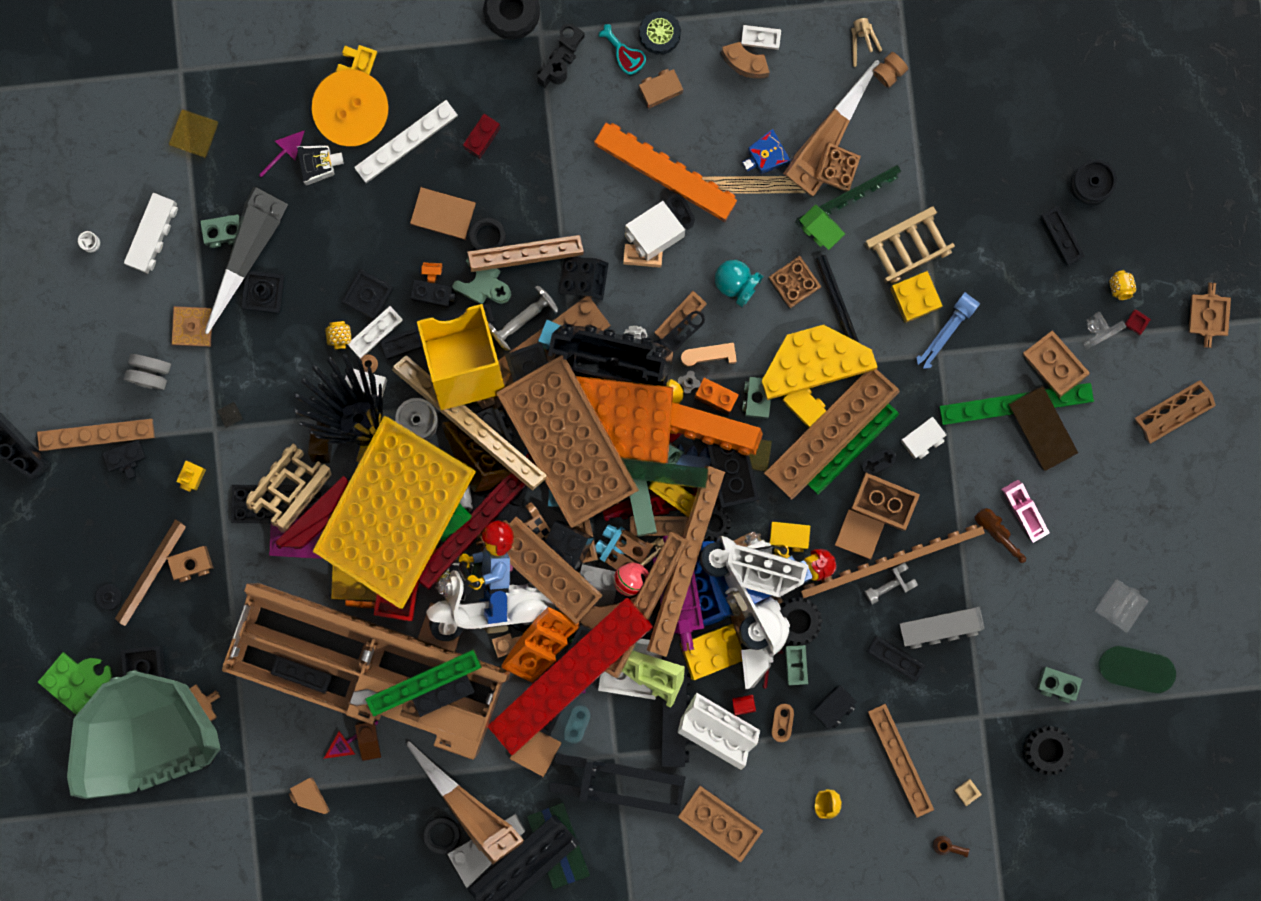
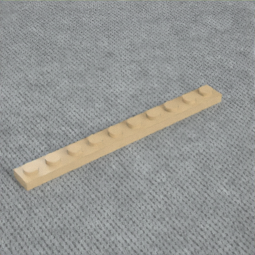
(472, 426)

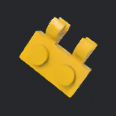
(363, 59)

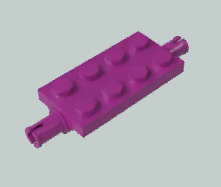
(690, 615)

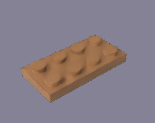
(720, 823)

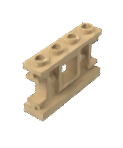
(299, 498)

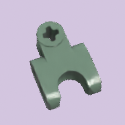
(484, 286)

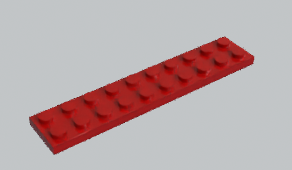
(570, 676)

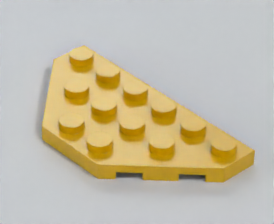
(814, 359)

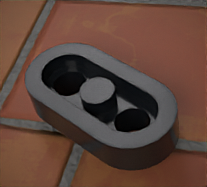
(681, 211)

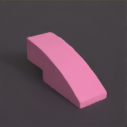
(1025, 510)

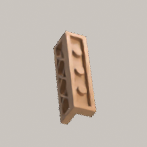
(1178, 414)

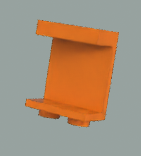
(716, 396)

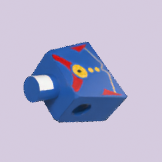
(766, 154)

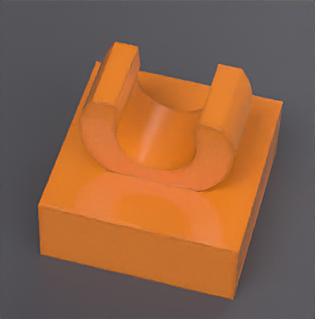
(432, 270)

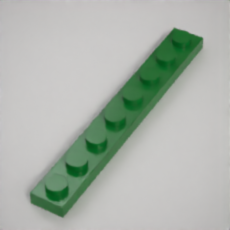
(999, 405)

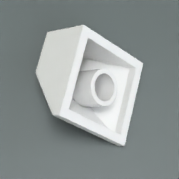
(754, 666)

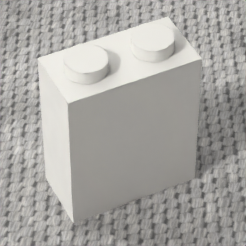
(654, 231)

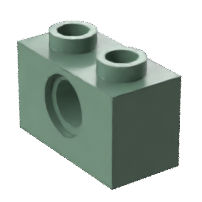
(753, 409)

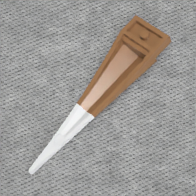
(806, 160)
(484, 827)

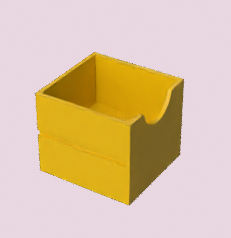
(461, 358)

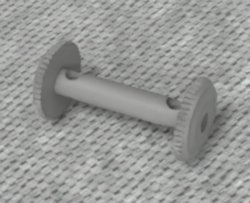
(523, 318)

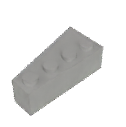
(470, 861)

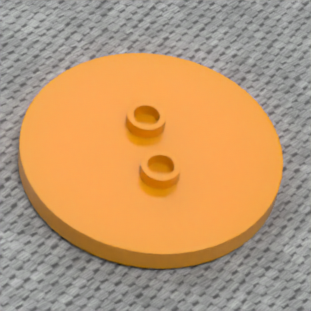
(350, 107)

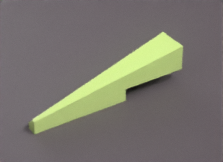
(657, 674)

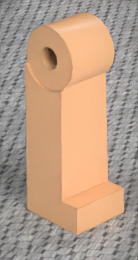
(709, 353)

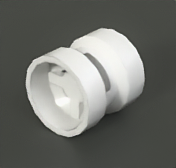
(85, 239)

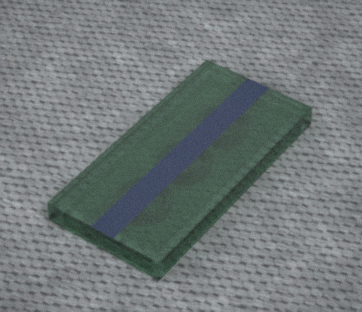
(573, 865)

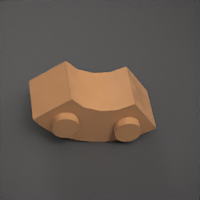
(744, 62)

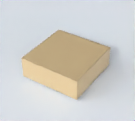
(967, 792)

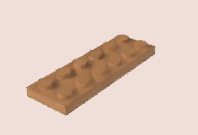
(550, 573)

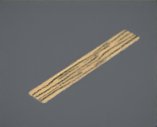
(755, 184)

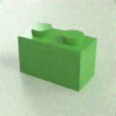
(822, 227)

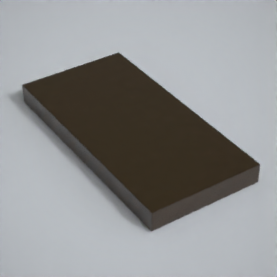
(1043, 428)

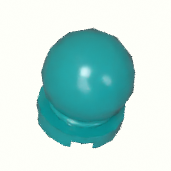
(735, 280)

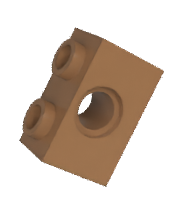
(178, 563)

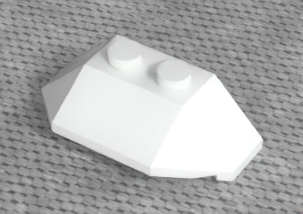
(765, 571)

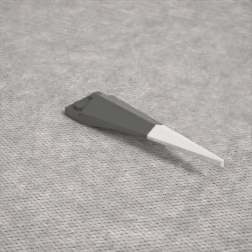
(257, 224)

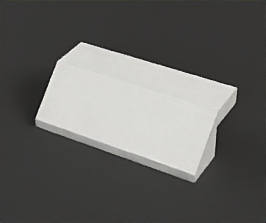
(718, 731)

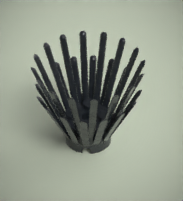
(354, 417)

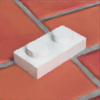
(761, 37)

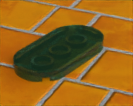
(1137, 669)

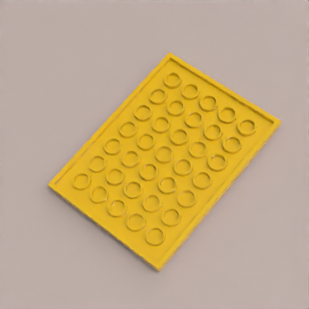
(394, 511)

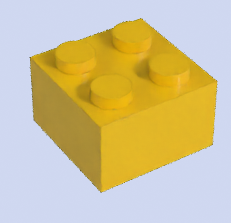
(916, 297)

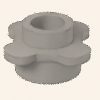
(694, 382)

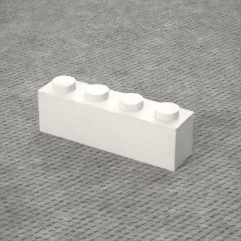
(151, 233)

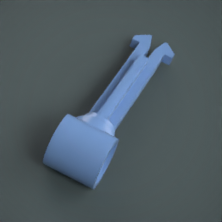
(963, 309)

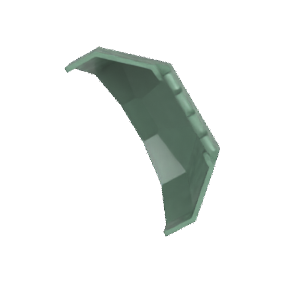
(138, 735)

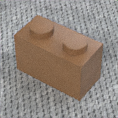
(660, 88)

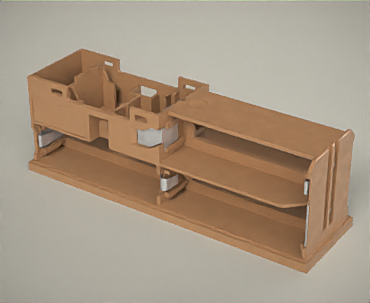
(456, 724)

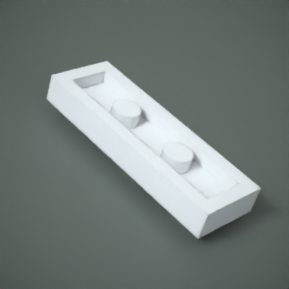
(375, 332)

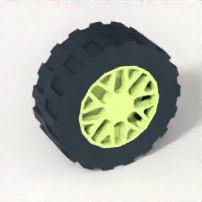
(660, 32)

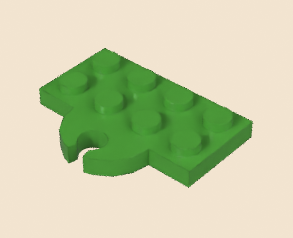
(74, 682)

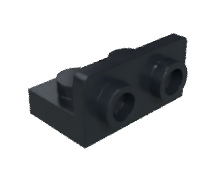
(494, 418)

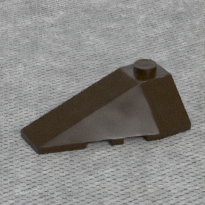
(465, 449)

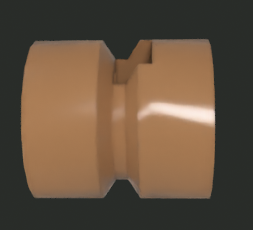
(890, 69)

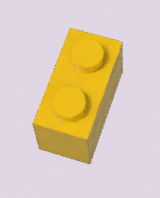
(805, 406)
(791, 535)

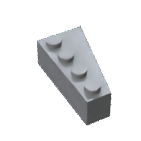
(942, 626)

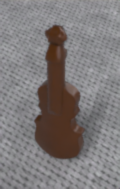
(991, 522)

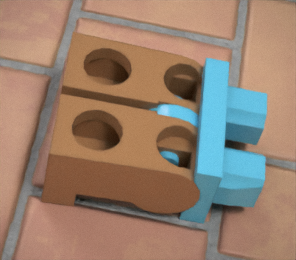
(622, 548)

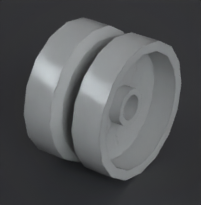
(146, 375)
(418, 407)

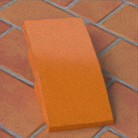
(540, 645)

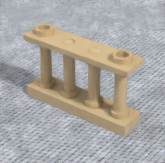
(909, 226)

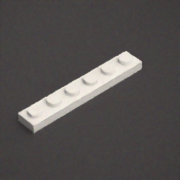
(406, 141)

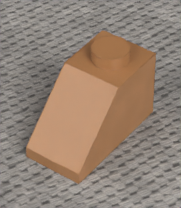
(308, 796)

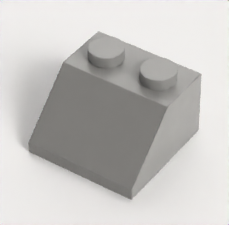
(602, 581)

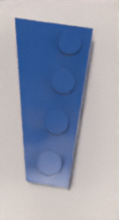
(711, 594)

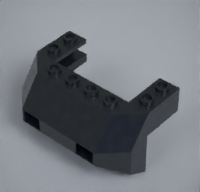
(617, 355)

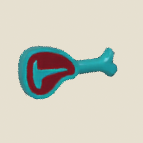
(628, 59)

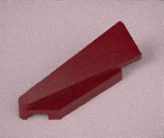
(314, 520)

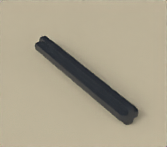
(836, 298)

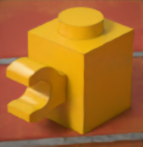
(190, 476)

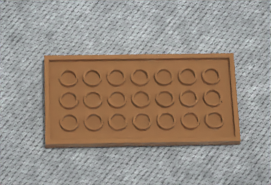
(567, 441)

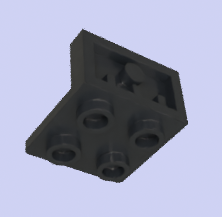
(584, 277)

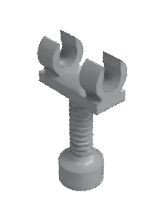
(872, 595)

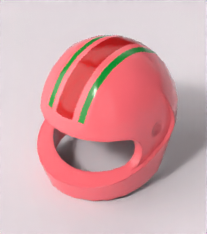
(628, 579)

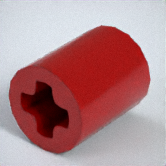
(743, 705)

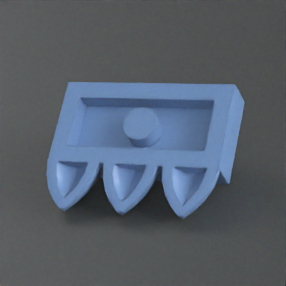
(692, 459)

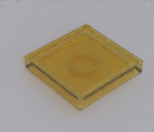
(193, 133)

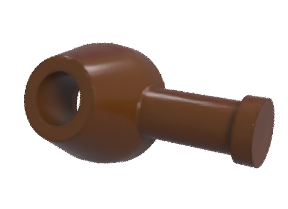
(950, 847)

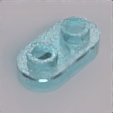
(577, 724)

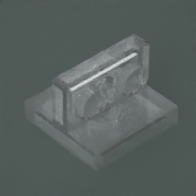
(1098, 325)
(1122, 605)

